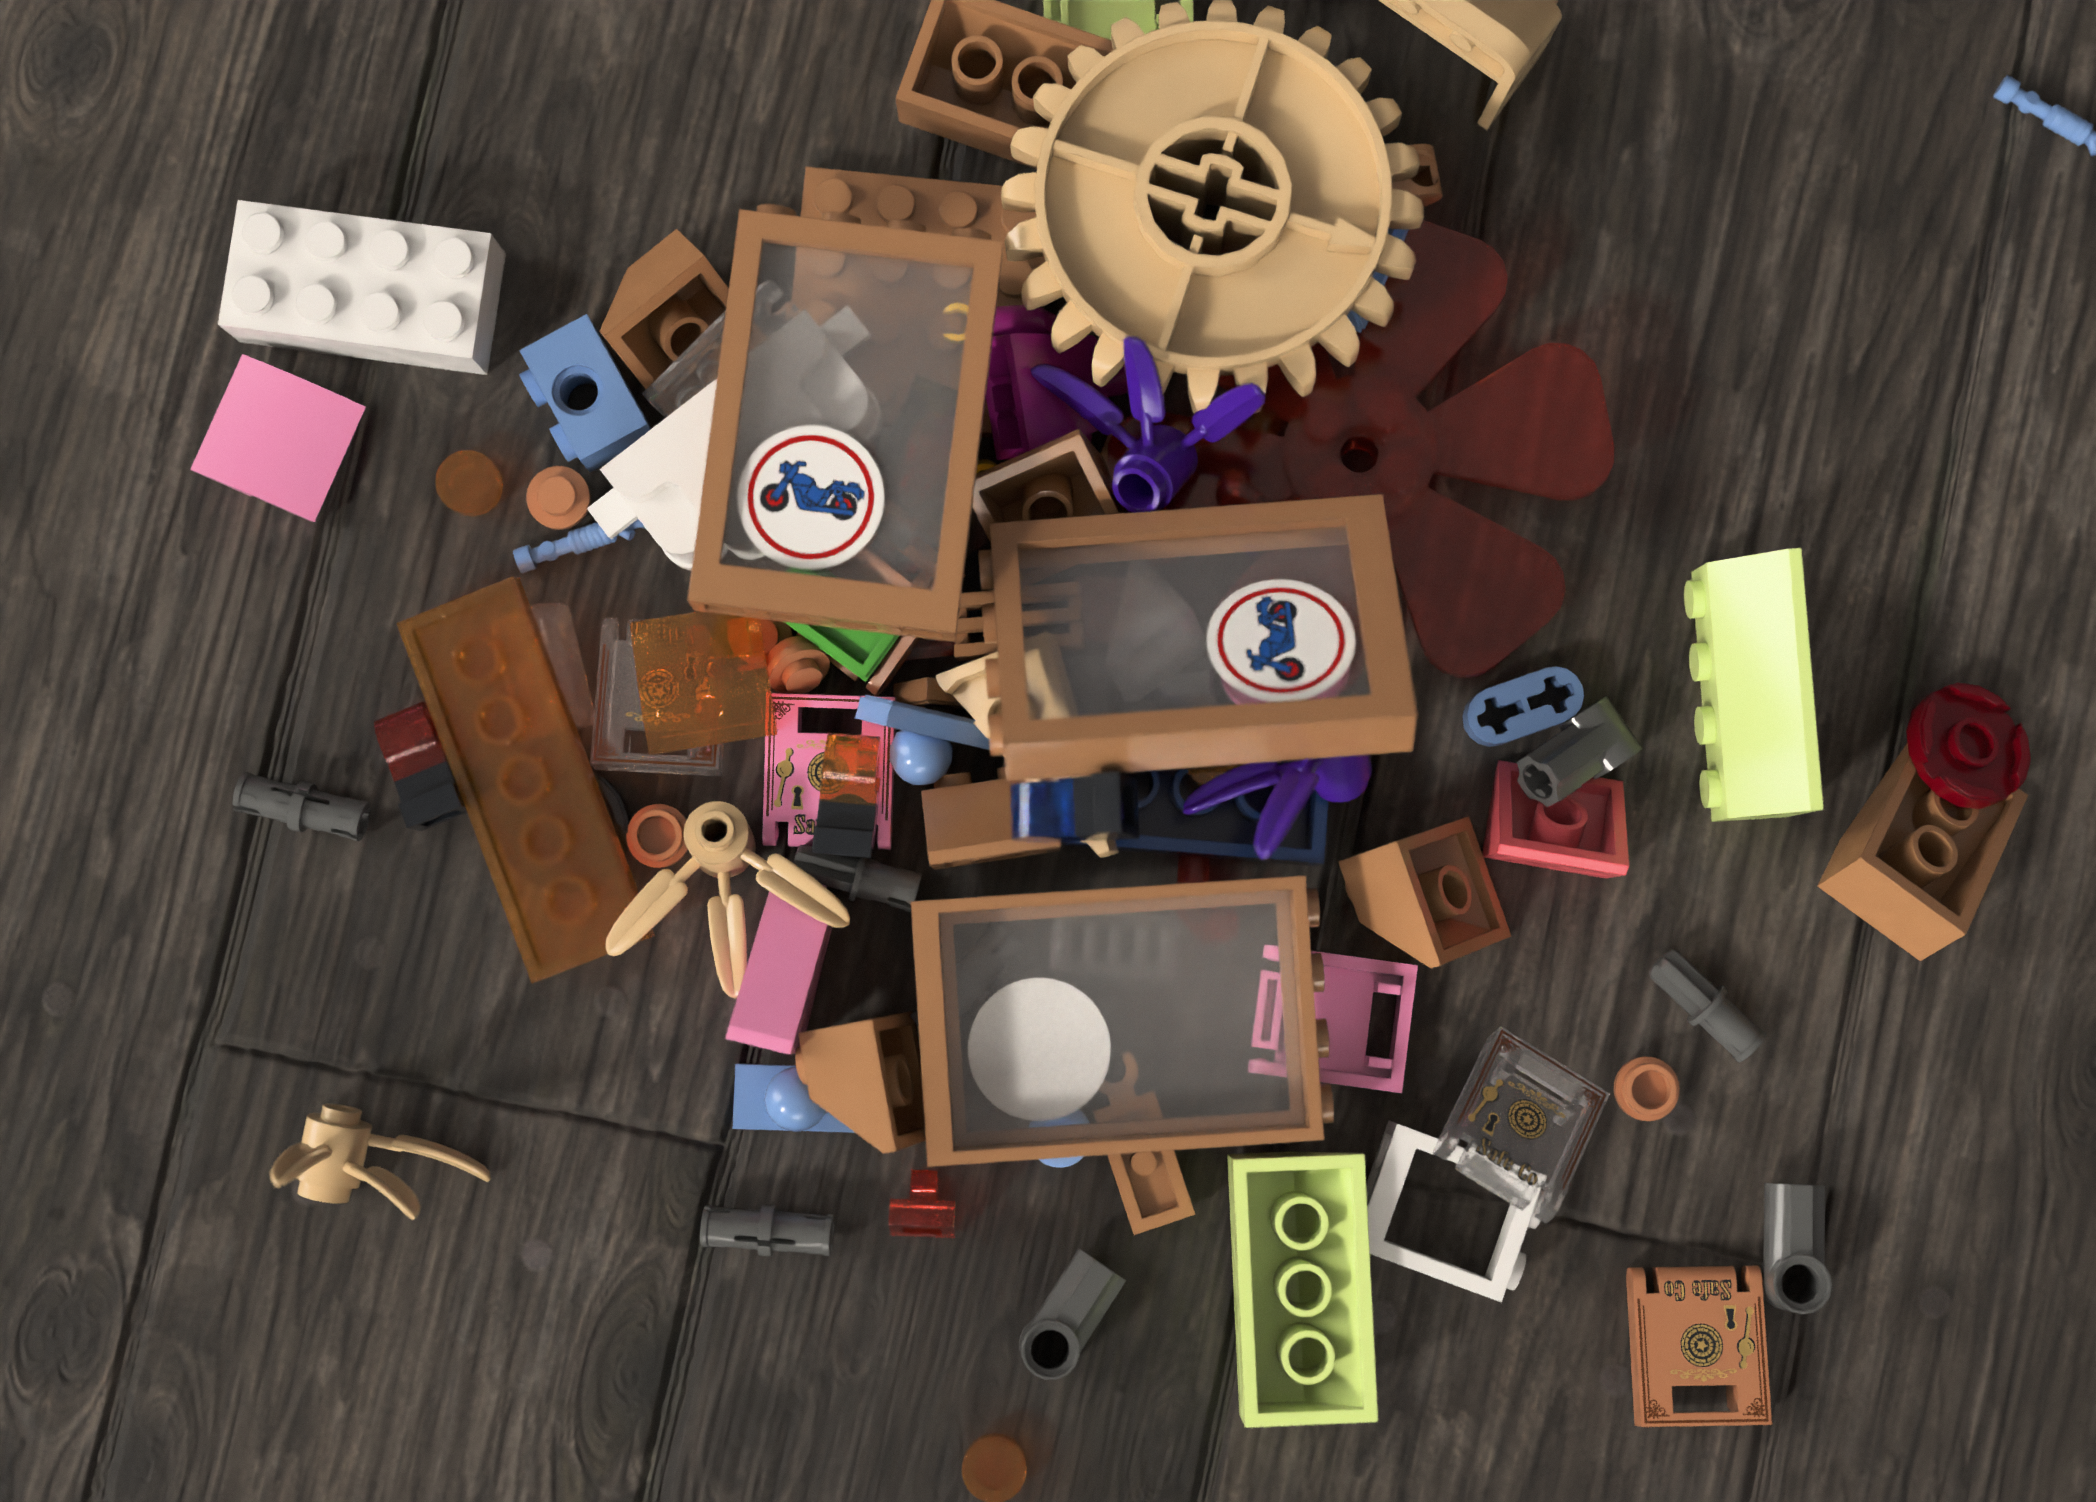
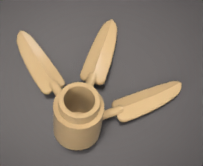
(725, 911)
(334, 1156)

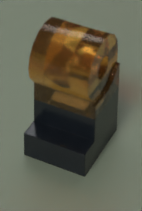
(848, 796)

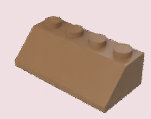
(980, 69)

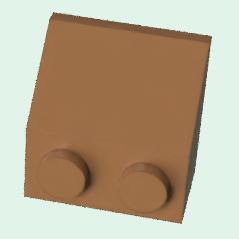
(973, 822)

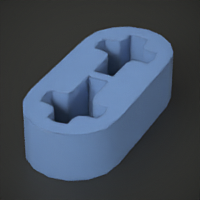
(1517, 692)

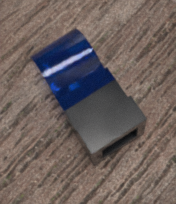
(1076, 809)

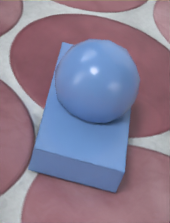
(922, 746)
(777, 1100)

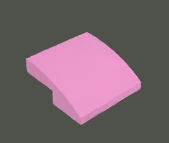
(278, 438)

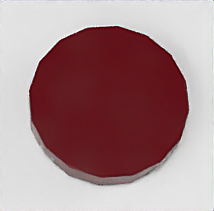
(1968, 746)

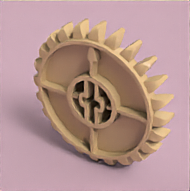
(1229, 123)

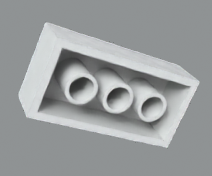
(362, 287)

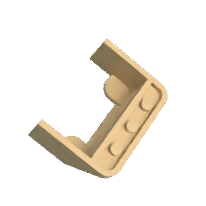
(1491, 35)

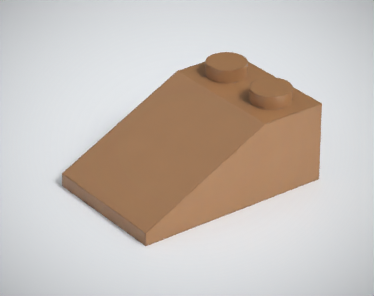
(1918, 860)

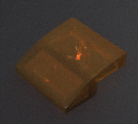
(702, 680)

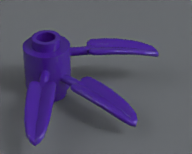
(1163, 455)
(1332, 777)

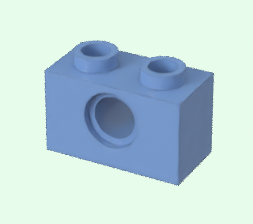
(574, 358)

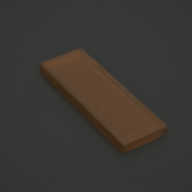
(522, 775)

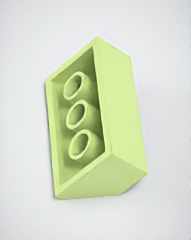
(1754, 687)
(1302, 1288)

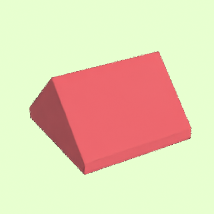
(1574, 835)

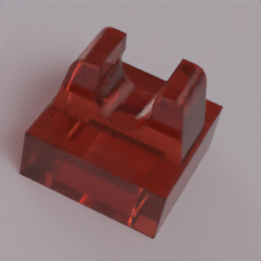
(922, 1213)

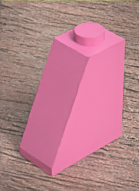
(780, 978)

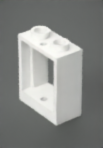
(1382, 1197)

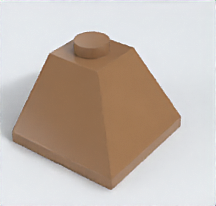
(663, 306)
(1428, 894)
(868, 1078)

